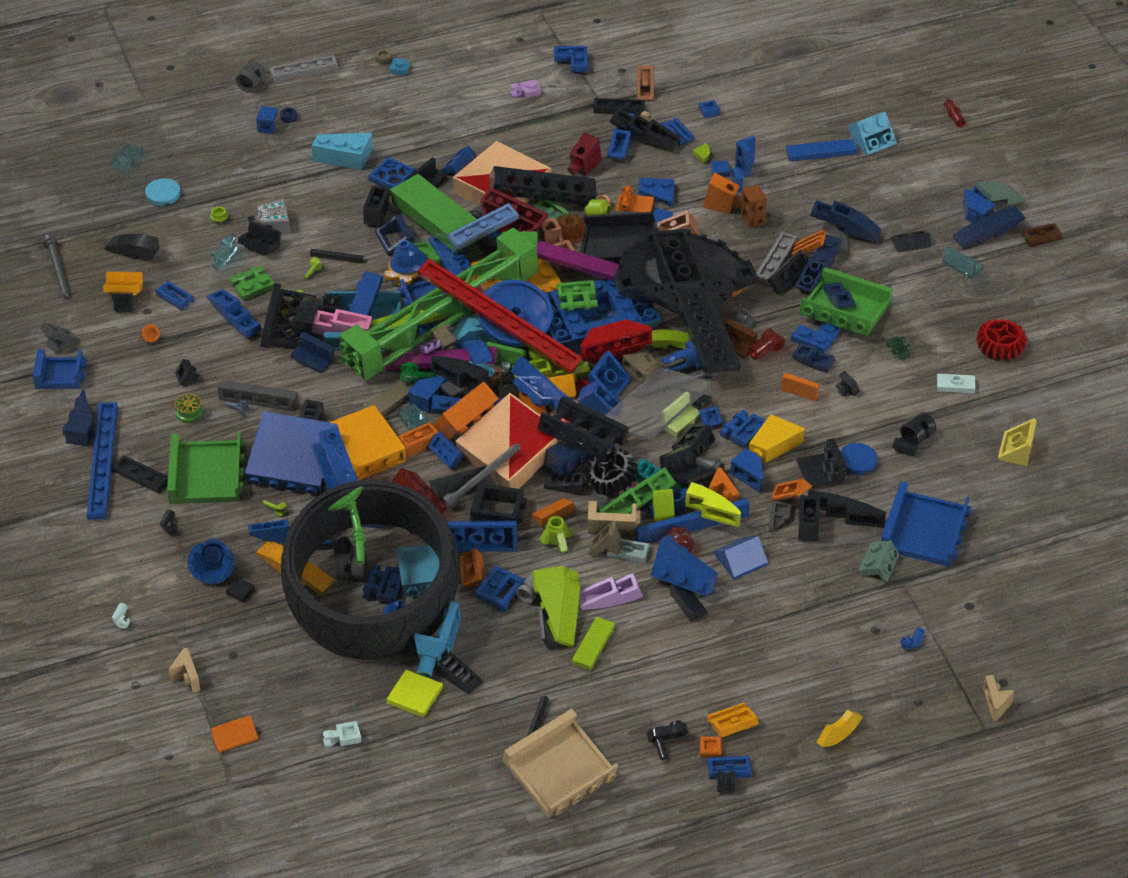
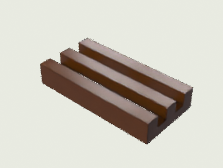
(1041, 234)

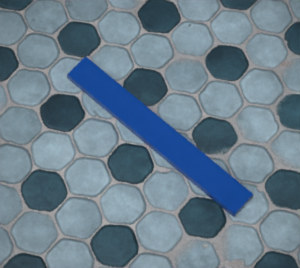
(102, 461)

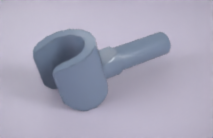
(241, 406)

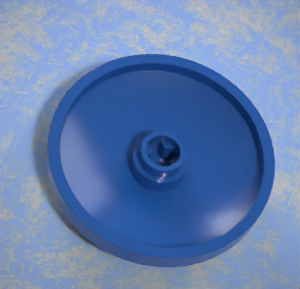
(524, 301)

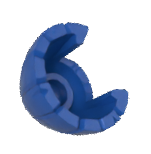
(211, 561)

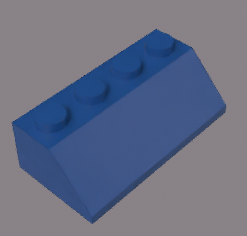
(484, 535)

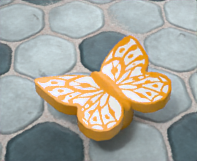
(392, 275)

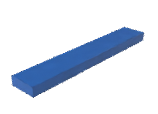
(691, 521)

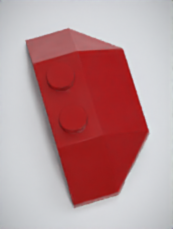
(618, 337)

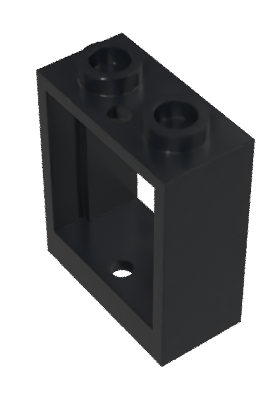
(501, 494)

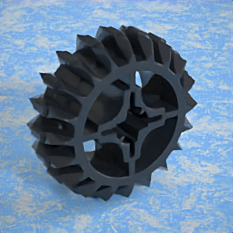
(614, 477)

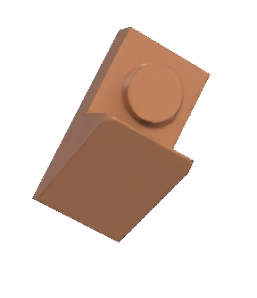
(645, 82)

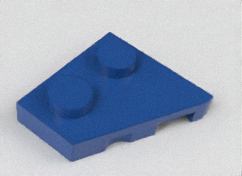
(658, 188)

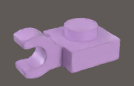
(528, 89)

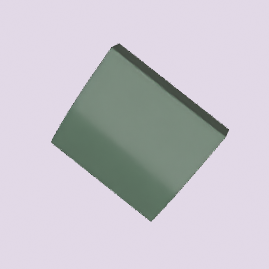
(999, 191)

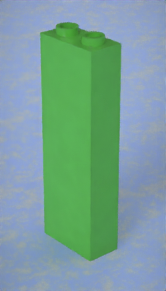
(430, 208)

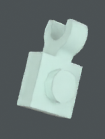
(345, 733)

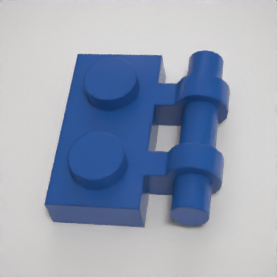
(746, 431)

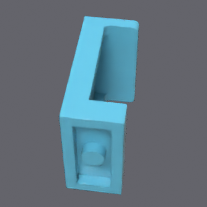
(417, 569)

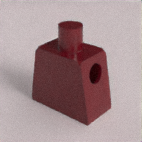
(585, 155)

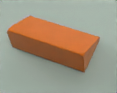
(418, 438)
(790, 489)
(559, 508)
(472, 568)
(234, 734)

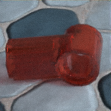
(769, 341)

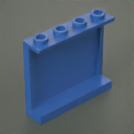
(284, 453)
(926, 526)

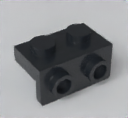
(260, 238)

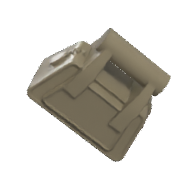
(640, 365)

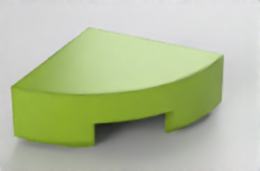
(702, 153)

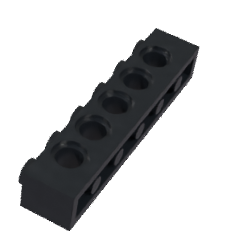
(543, 185)

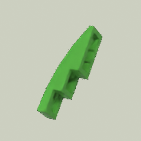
(640, 494)

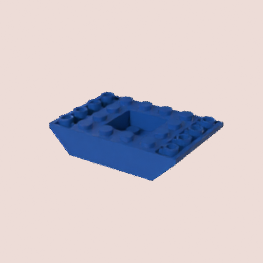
(573, 326)

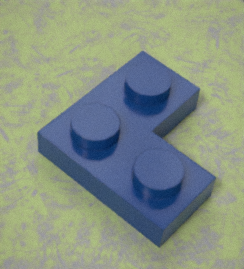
(575, 54)
(821, 338)

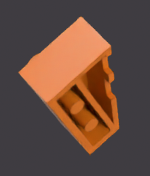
(466, 411)

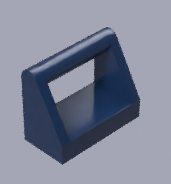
(395, 224)

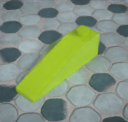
(560, 597)

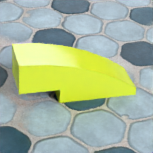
(712, 505)

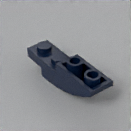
(852, 220)
(822, 258)

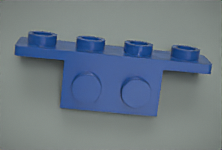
(536, 385)

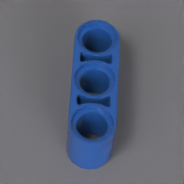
(367, 293)

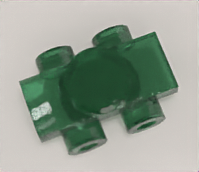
(898, 347)

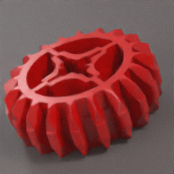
(1001, 339)

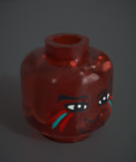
(682, 537)

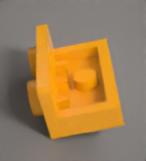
(123, 282)

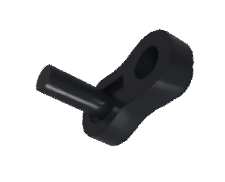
(657, 735)

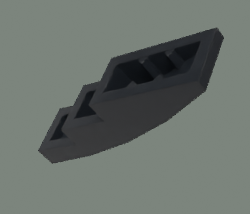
(647, 131)
(852, 510)

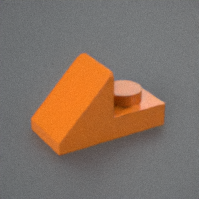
(722, 485)

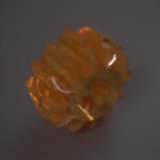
(571, 226)

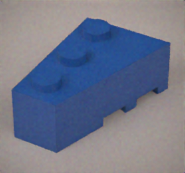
(682, 568)

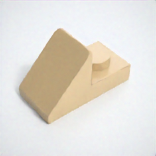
(184, 669)
(997, 700)

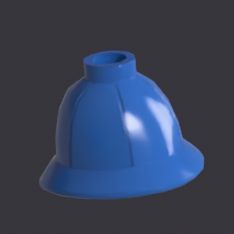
(407, 258)

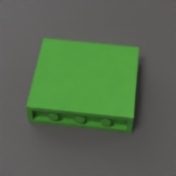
(869, 297)
(205, 471)

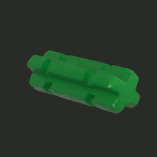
(414, 376)

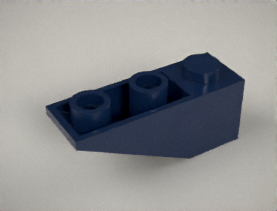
(79, 426)

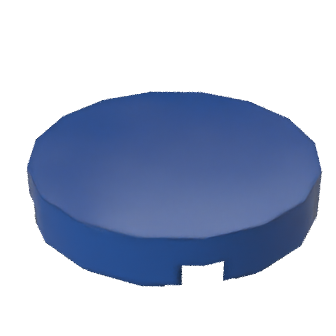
(859, 458)

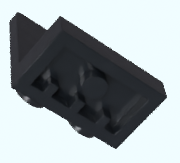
(682, 467)
(823, 467)

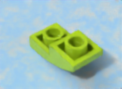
(663, 338)
(663, 505)

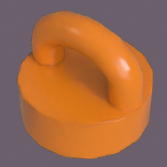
(150, 333)

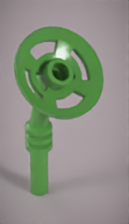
(348, 502)

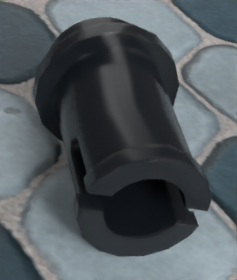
(904, 446)

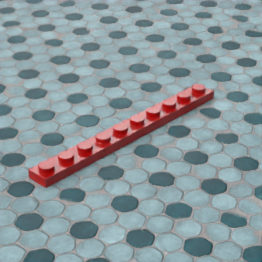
(500, 316)

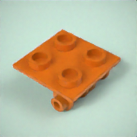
(633, 203)

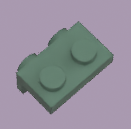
(879, 560)

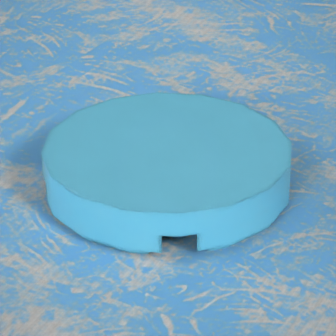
(162, 192)

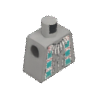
(272, 215)

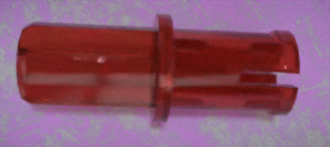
(954, 113)

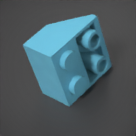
(872, 133)

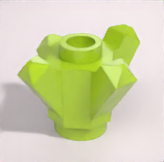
(556, 533)

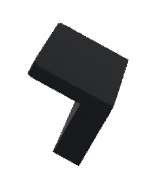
(430, 173)

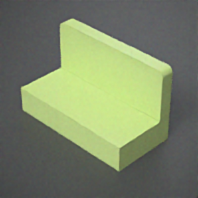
(683, 421)

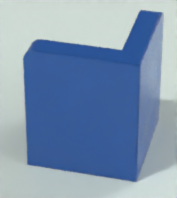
(266, 120)

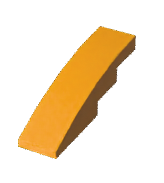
(312, 575)

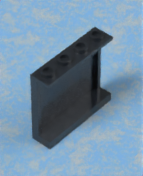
(610, 234)

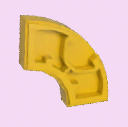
(839, 730)

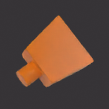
(722, 194)

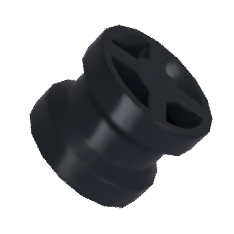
(726, 781)

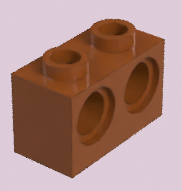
(753, 206)

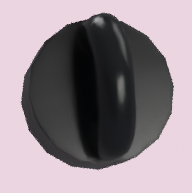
(342, 545)

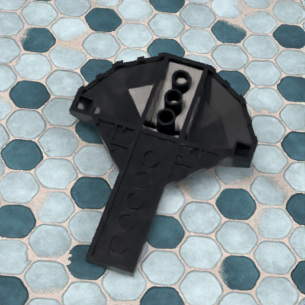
(691, 280)

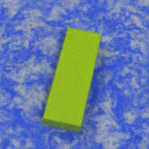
(593, 643)

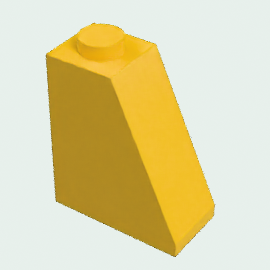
(776, 438)

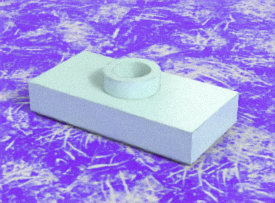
(956, 383)

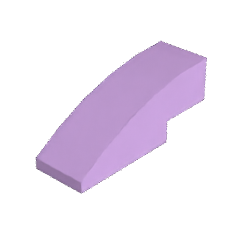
(610, 593)

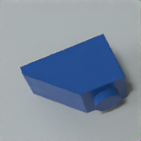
(976, 206)
(423, 390)
(597, 398)
(748, 469)

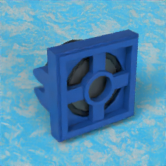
(391, 173)

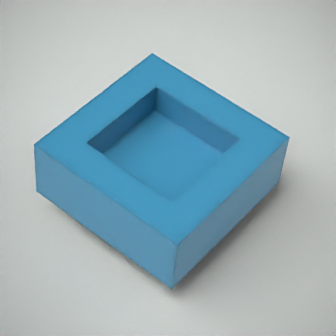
(399, 67)

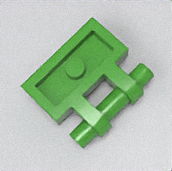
(251, 288)
(577, 291)

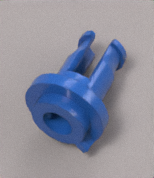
(689, 356)

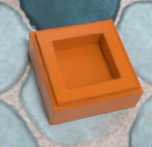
(710, 747)

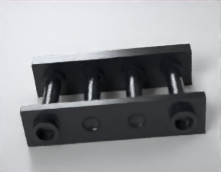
(588, 419)

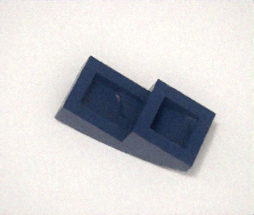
(838, 296)
(812, 358)

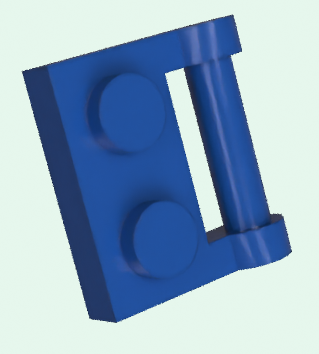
(495, 584)

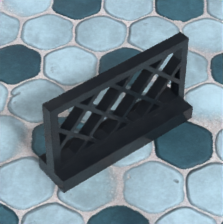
(276, 304)

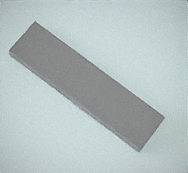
(303, 68)
(776, 256)

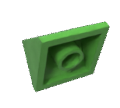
(508, 353)

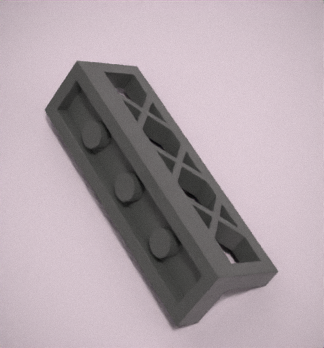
(257, 395)

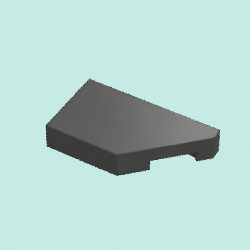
(779, 515)

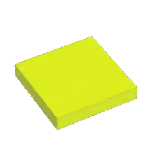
(414, 693)

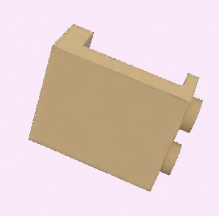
(625, 522)

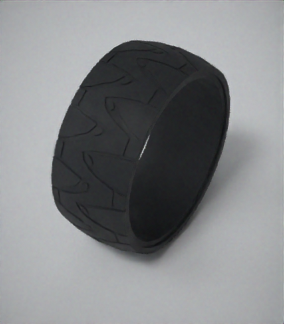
(372, 635)

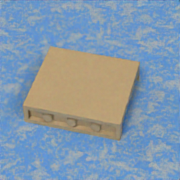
(558, 764)

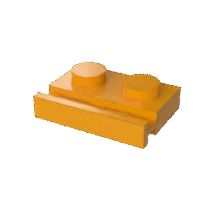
(732, 719)

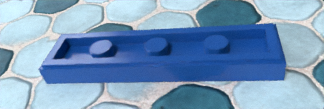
(821, 150)

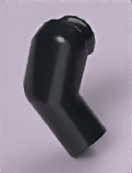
(167, 523)

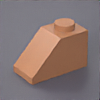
(680, 221)

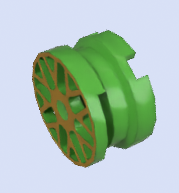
(188, 409)

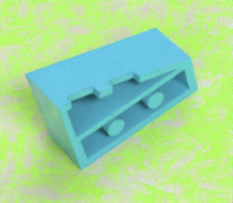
(343, 150)

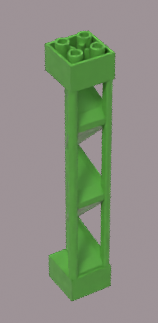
(363, 348)

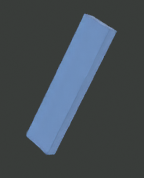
(483, 226)

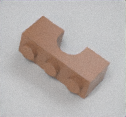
(551, 233)

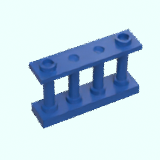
(333, 459)

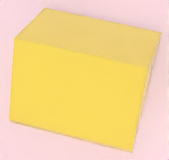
(1018, 443)

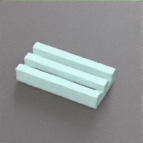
(626, 551)

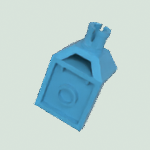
(432, 649)

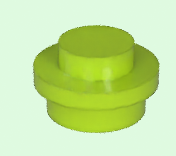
(218, 214)

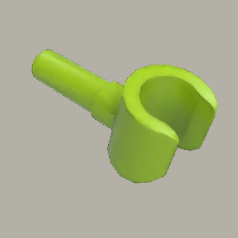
(316, 265)
(278, 509)

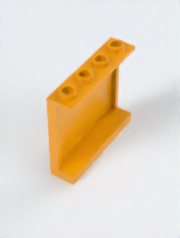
(370, 442)

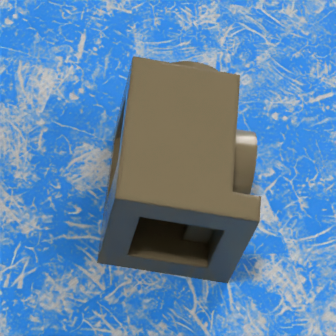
(446, 338)

